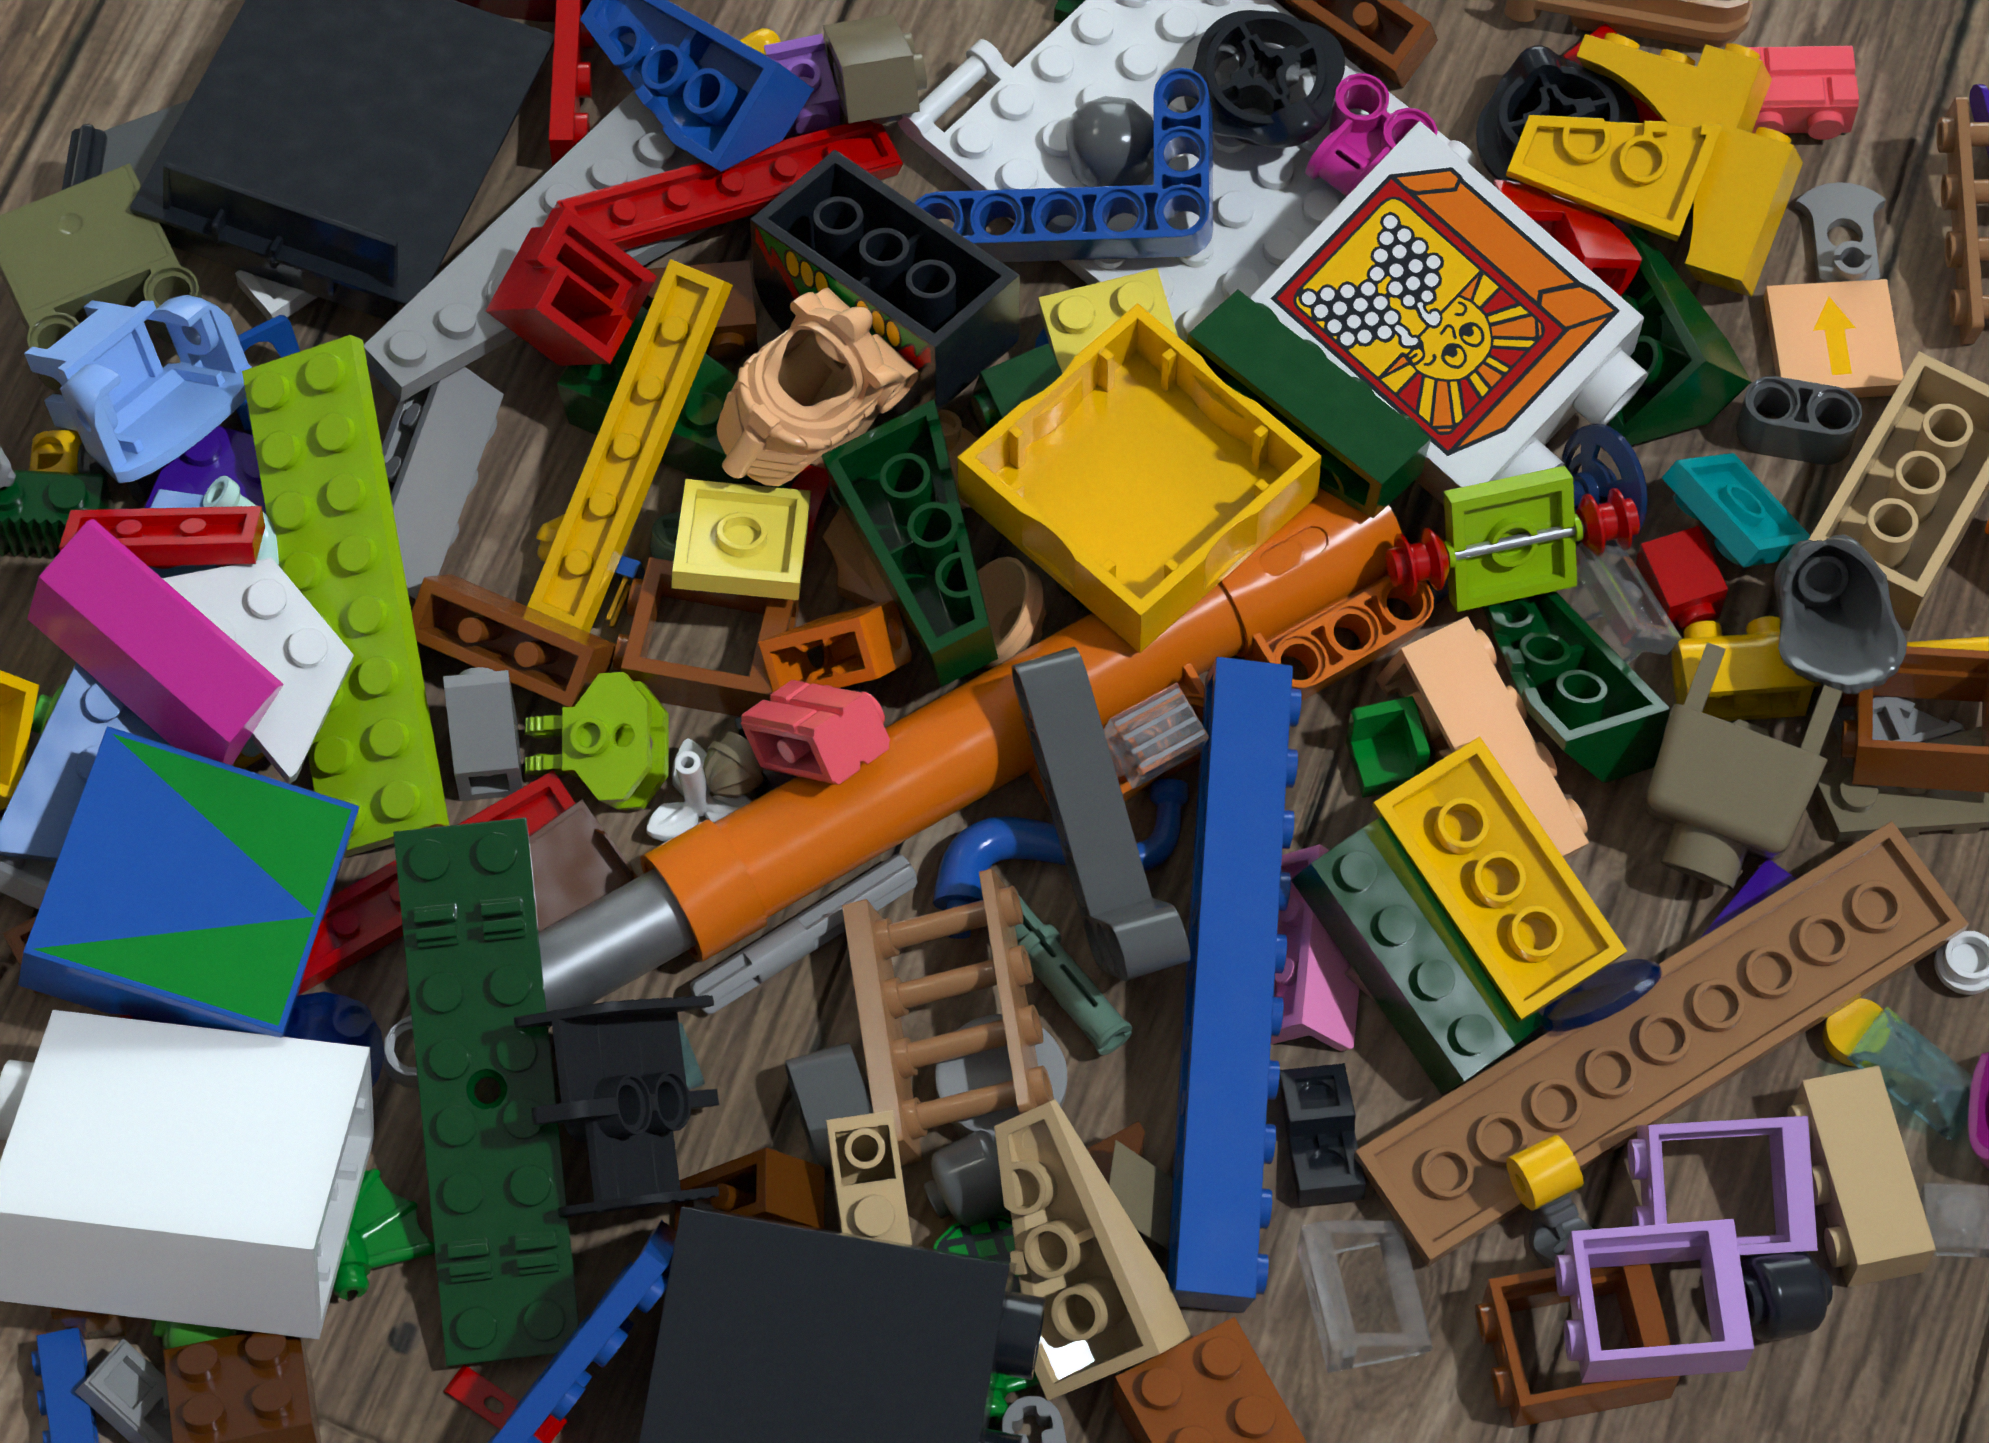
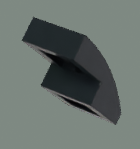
(1321, 1134)

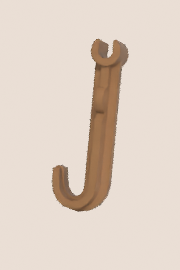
(1664, 20)

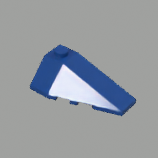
(697, 80)

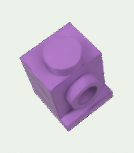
(809, 62)

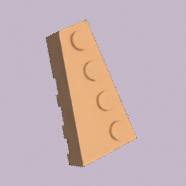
(1465, 698)

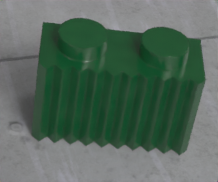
(39, 505)

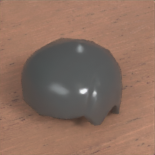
(1111, 143)

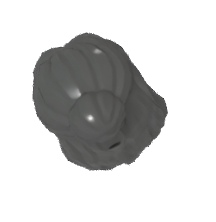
(1837, 616)

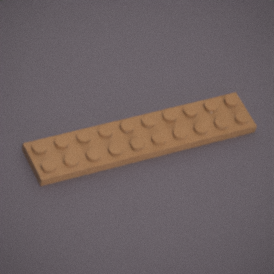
(1699, 1026)

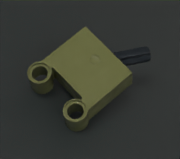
(86, 249)

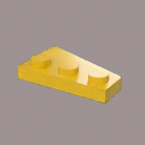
(1618, 168)

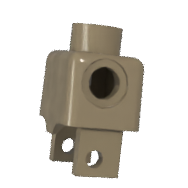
(1731, 783)

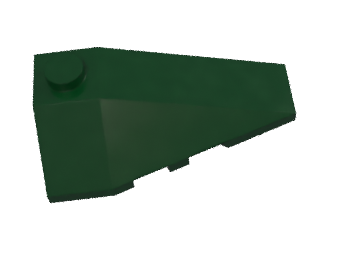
(1680, 347)
(1579, 686)

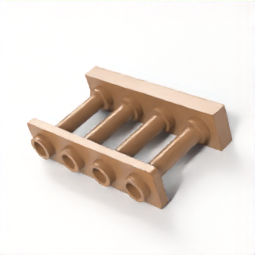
(1960, 194)
(885, 999)

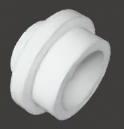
(1964, 963)

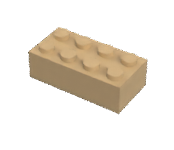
(1917, 481)

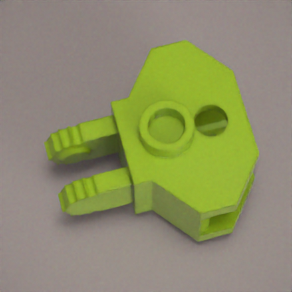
(608, 742)

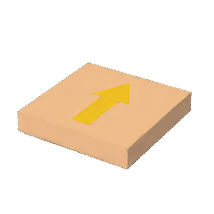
(1835, 335)

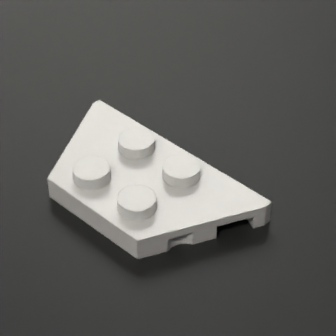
(286, 636)

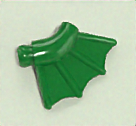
(380, 1234)

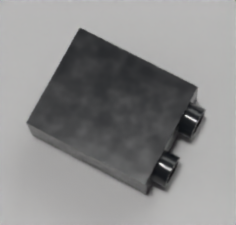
(831, 1338)

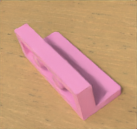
(1313, 984)

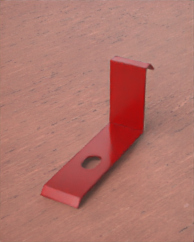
(473, 1389)

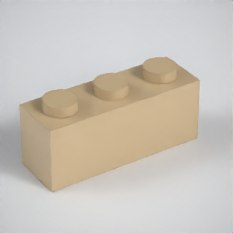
(1863, 1178)

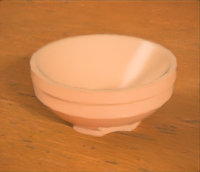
(1013, 606)

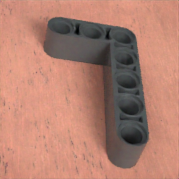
(1121, 920)

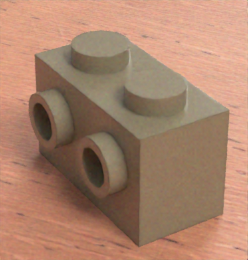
(874, 69)

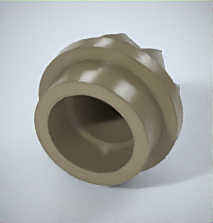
(732, 767)

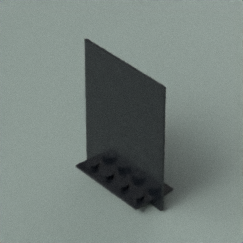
(342, 142)

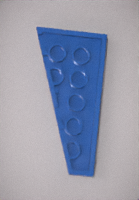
(594, 1339)

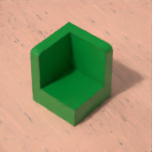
(1386, 745)

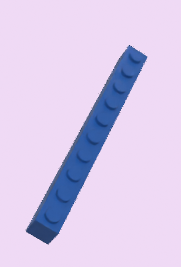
(1231, 987)

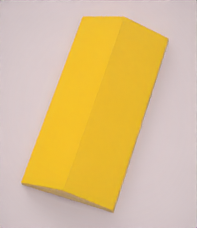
(1500, 879)

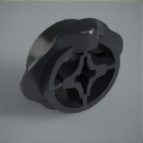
(1305, 50)
(1547, 86)

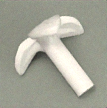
(690, 781)

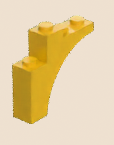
(1747, 172)

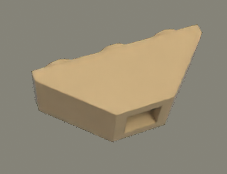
(868, 1177)

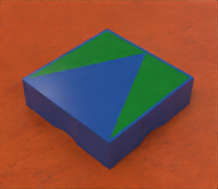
(187, 890)

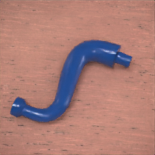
(1037, 840)

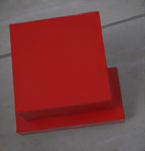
(571, 292)

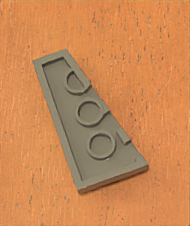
(1861, 809)

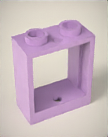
(1789, 1167)
(1728, 1314)

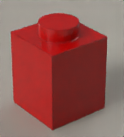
(1683, 577)

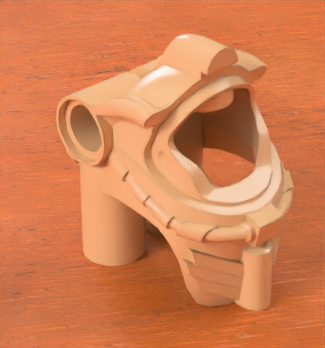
(813, 398)

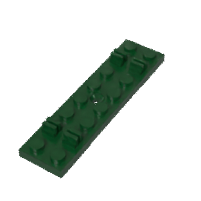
(489, 1169)

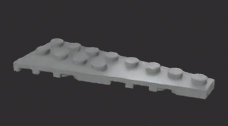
(448, 319)

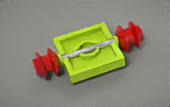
(1511, 539)

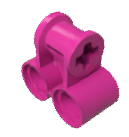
(1359, 141)

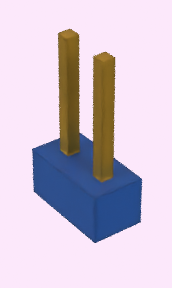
(626, 572)

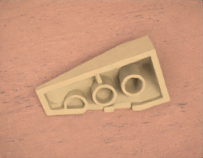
(1081, 1254)

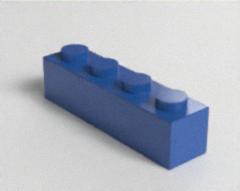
(63, 1368)

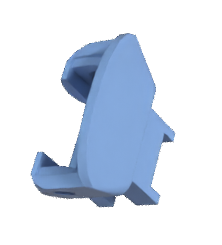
(122, 398)

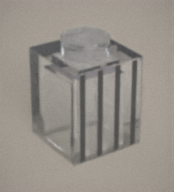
(1154, 736)

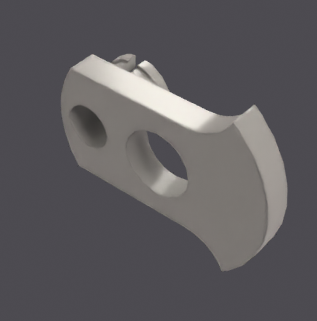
(1849, 207)

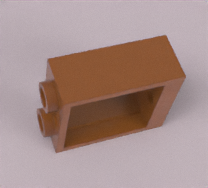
(1926, 675)
(688, 684)
(1538, 1288)

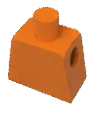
(855, 644)

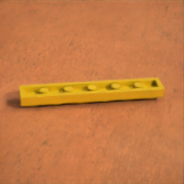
(630, 445)

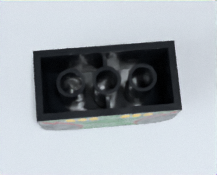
(924, 283)

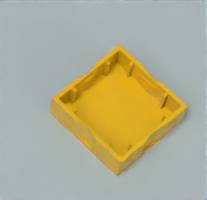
(1138, 477)

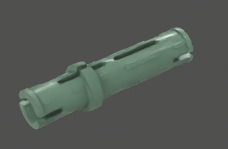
(1070, 985)

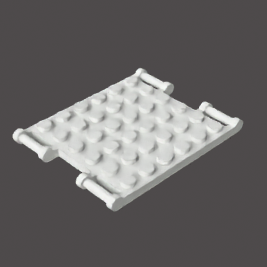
(1121, 50)

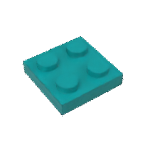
(1735, 507)

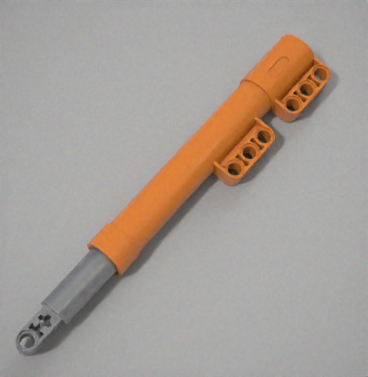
(737, 872)

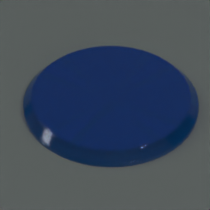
(1602, 995)

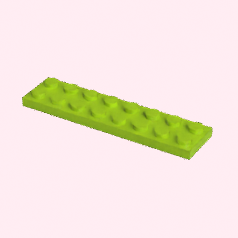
(342, 551)

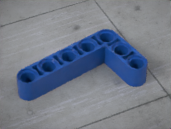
(1095, 206)

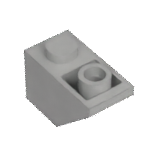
(483, 734)

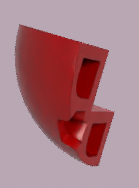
(1579, 230)

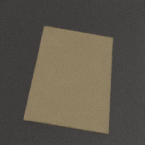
(1142, 1192)

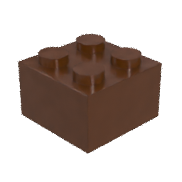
(242, 1391)

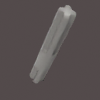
(802, 934)

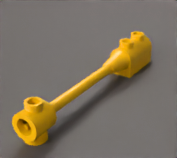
(1752, 674)

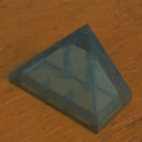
(1916, 1072)

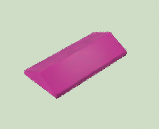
(151, 646)

